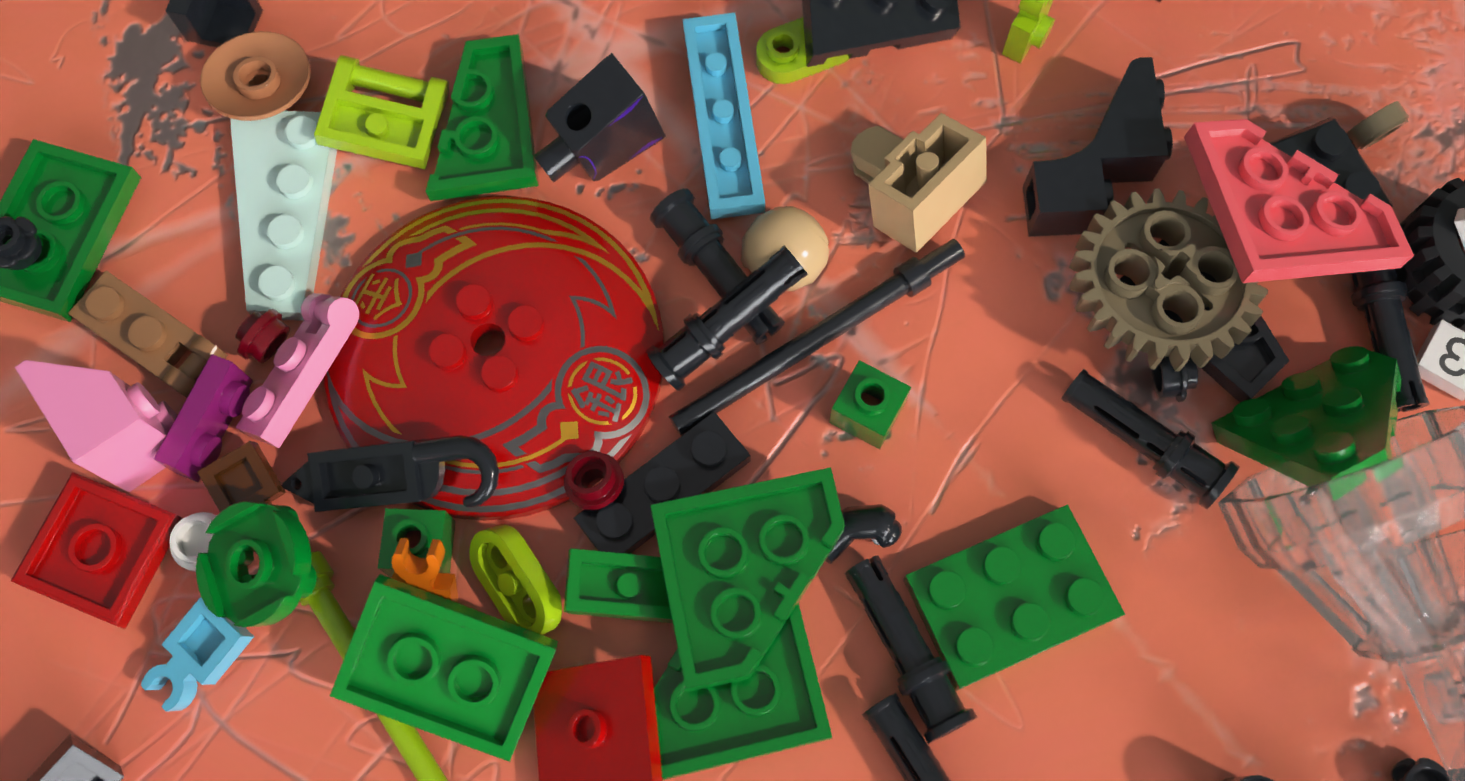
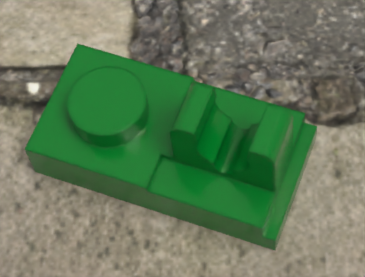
(616, 586)

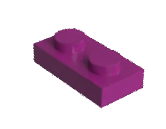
(204, 418)

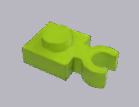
(1028, 29)

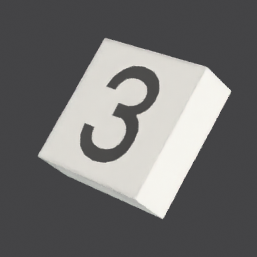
(1443, 359)

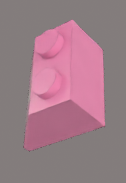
(101, 420)

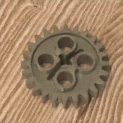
(1137, 311)

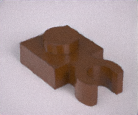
(241, 477)

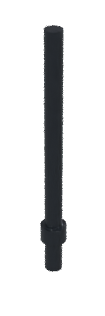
(908, 280)

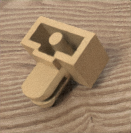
(919, 178)

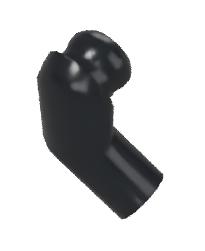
(867, 522)

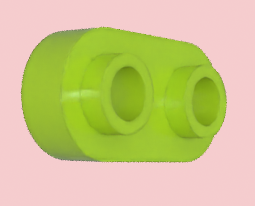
(788, 66)
(515, 579)

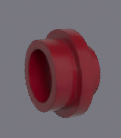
(261, 335)
(587, 468)

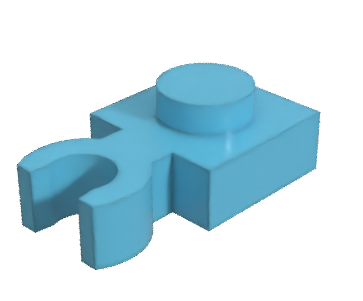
(200, 652)

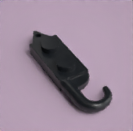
(390, 473)

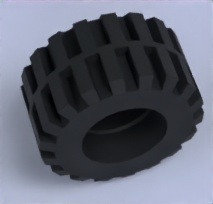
(1438, 266)

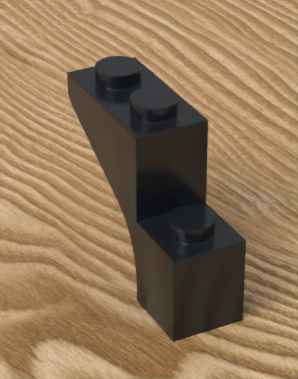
(1127, 148)

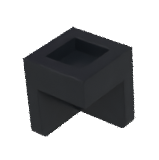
(214, 20)

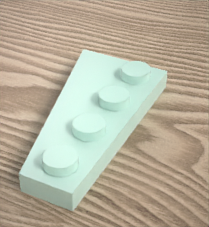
(281, 208)

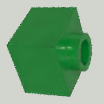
(863, 420)
(431, 524)

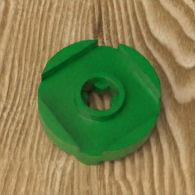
(283, 570)

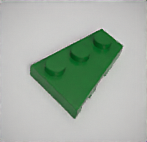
(489, 125)

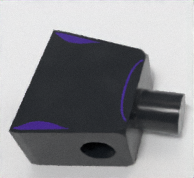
(600, 124)

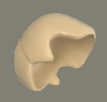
(790, 228)

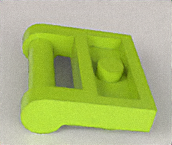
(377, 125)

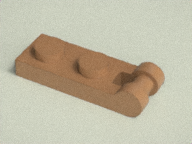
(144, 332)

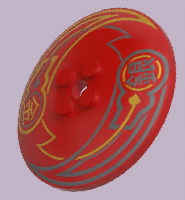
(560, 385)

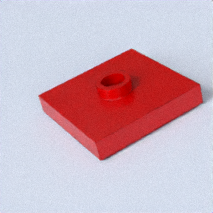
(97, 550)
(598, 723)

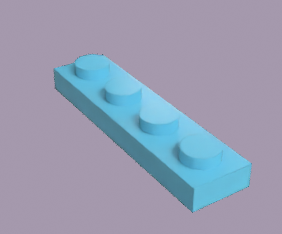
(723, 116)

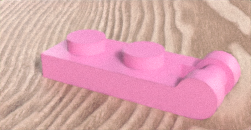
(299, 368)

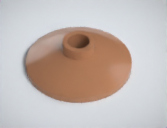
(255, 76)

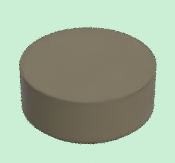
(1378, 126)

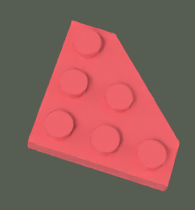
(1286, 211)

